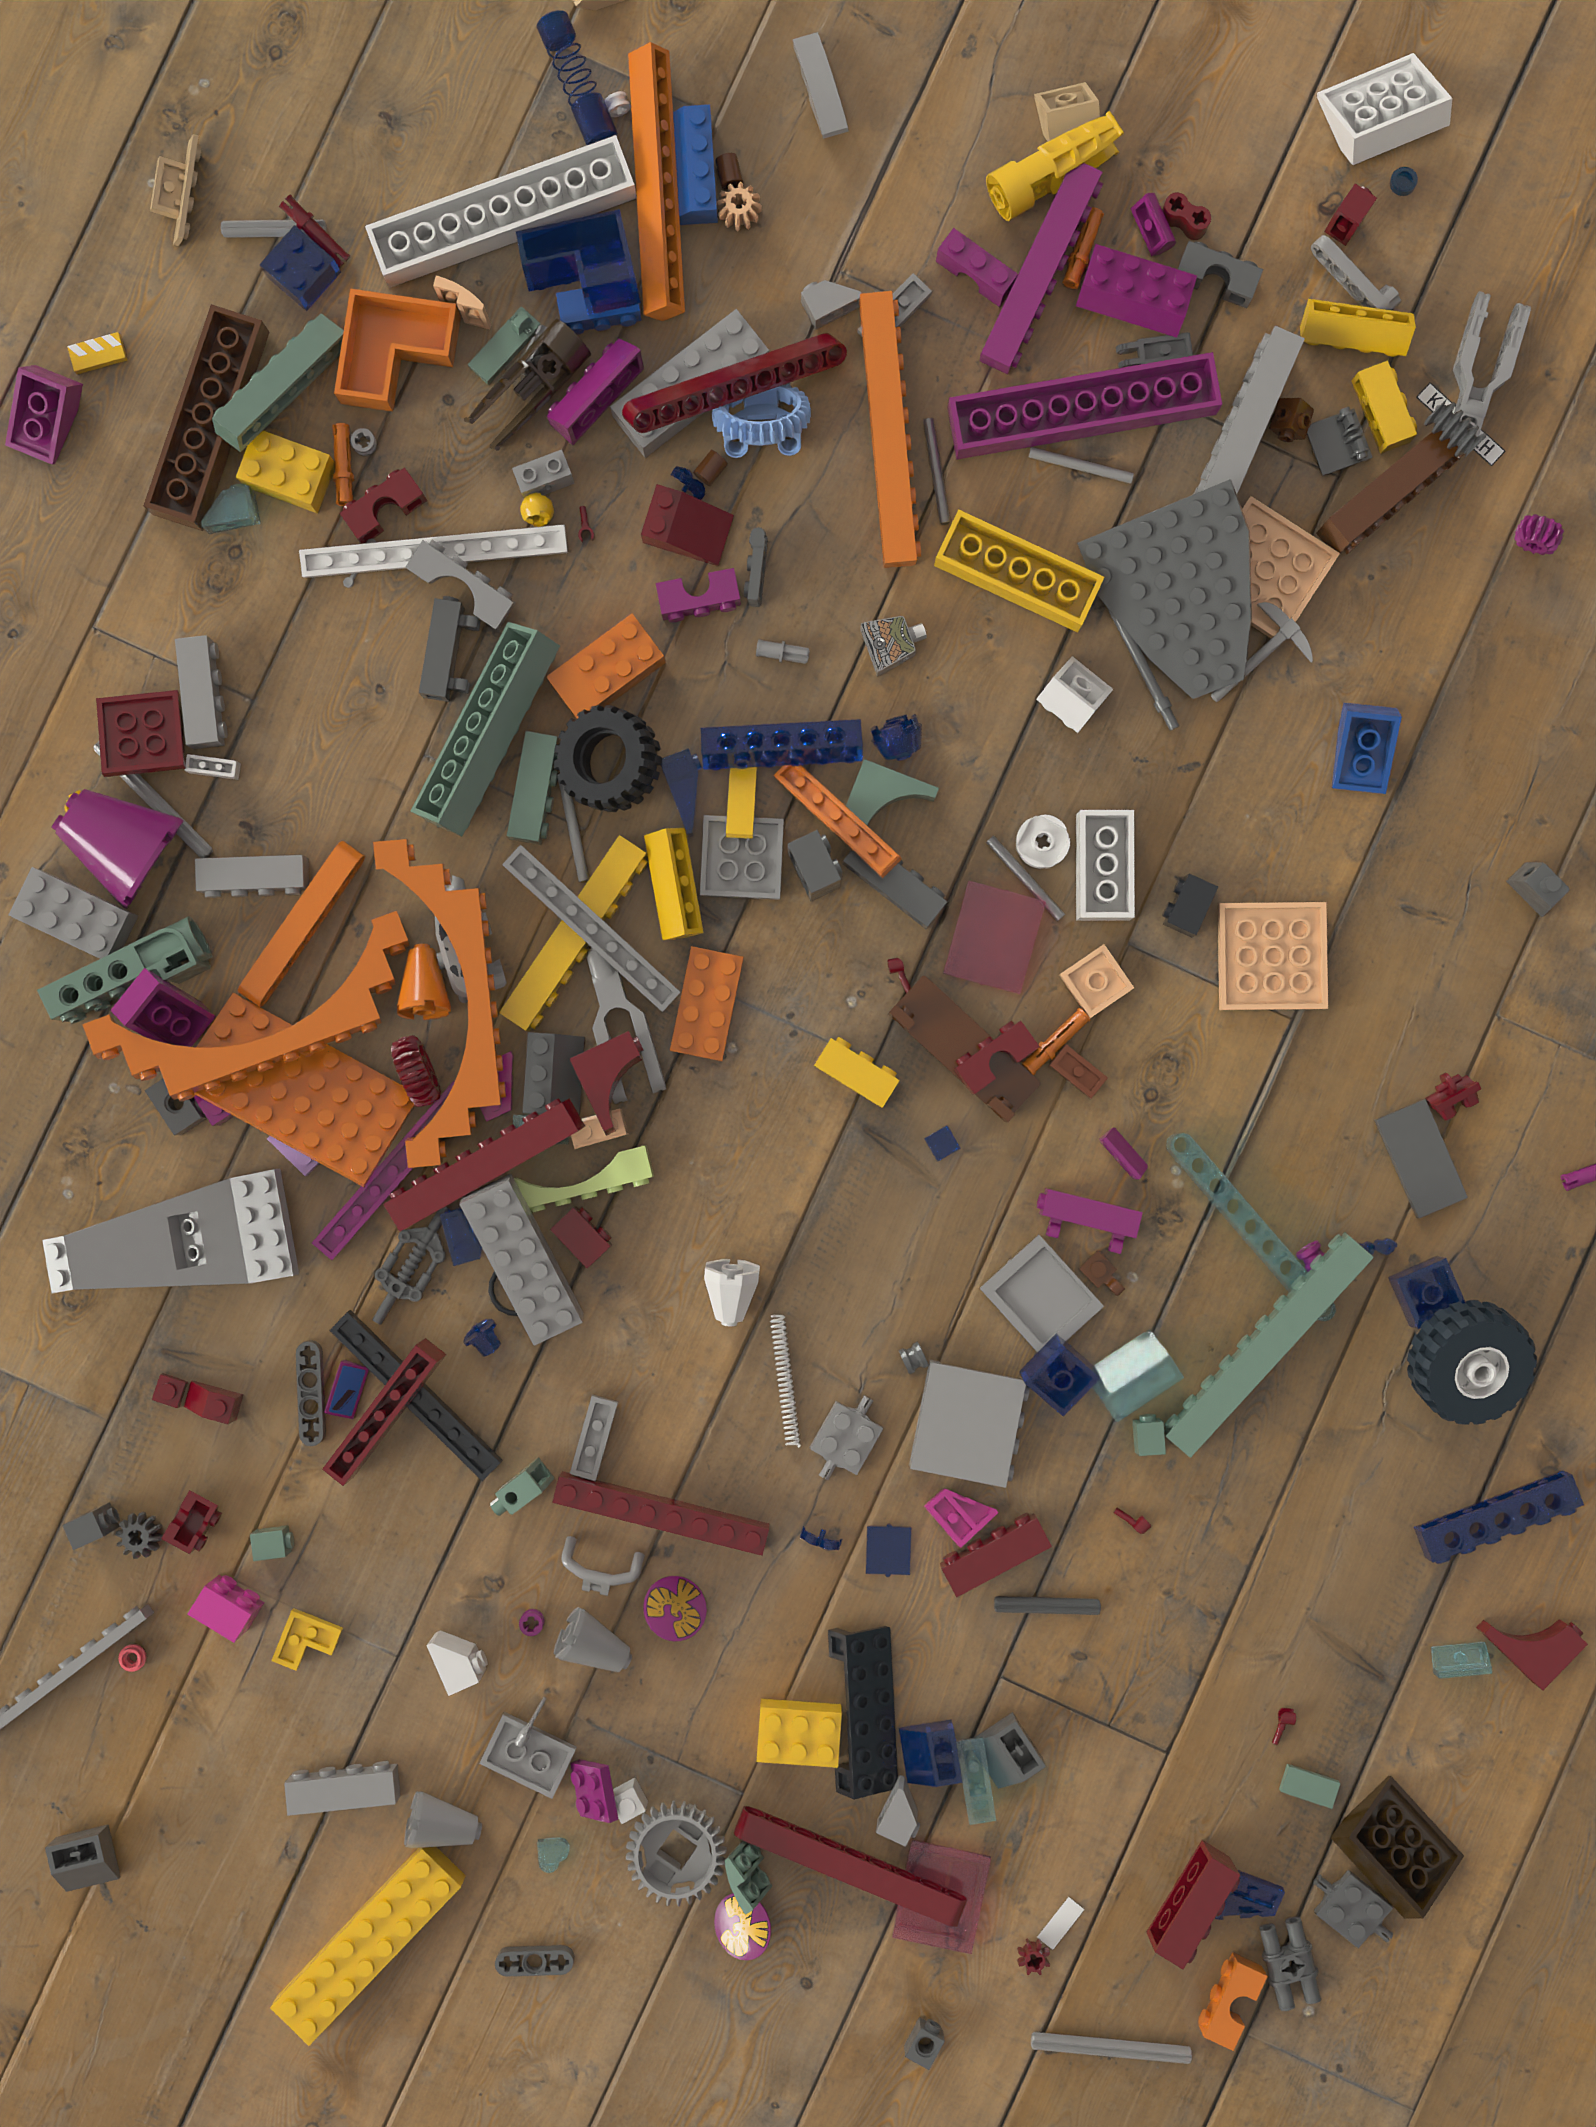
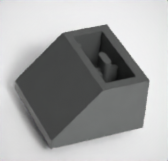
(1010, 1752)
(83, 1858)

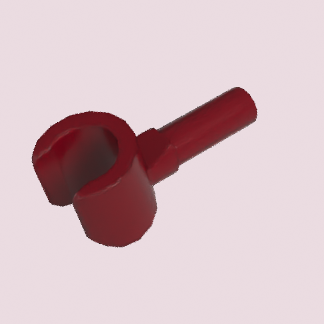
(584, 524)
(896, 966)
(1141, 1525)
(1285, 1717)

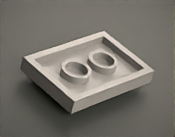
(537, 1764)

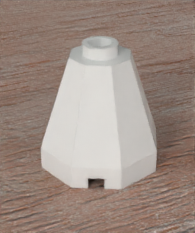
(731, 1288)

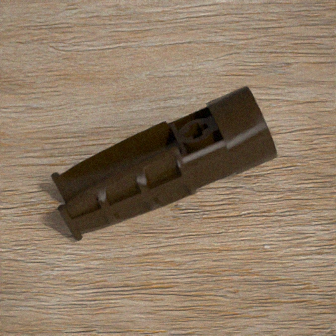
(562, 350)

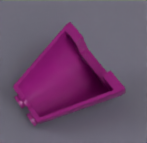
(115, 840)

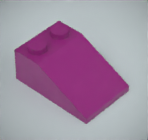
(42, 412)

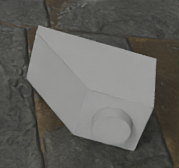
(828, 302)
(899, 1814)

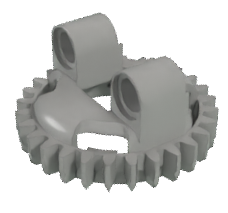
(663, 1870)

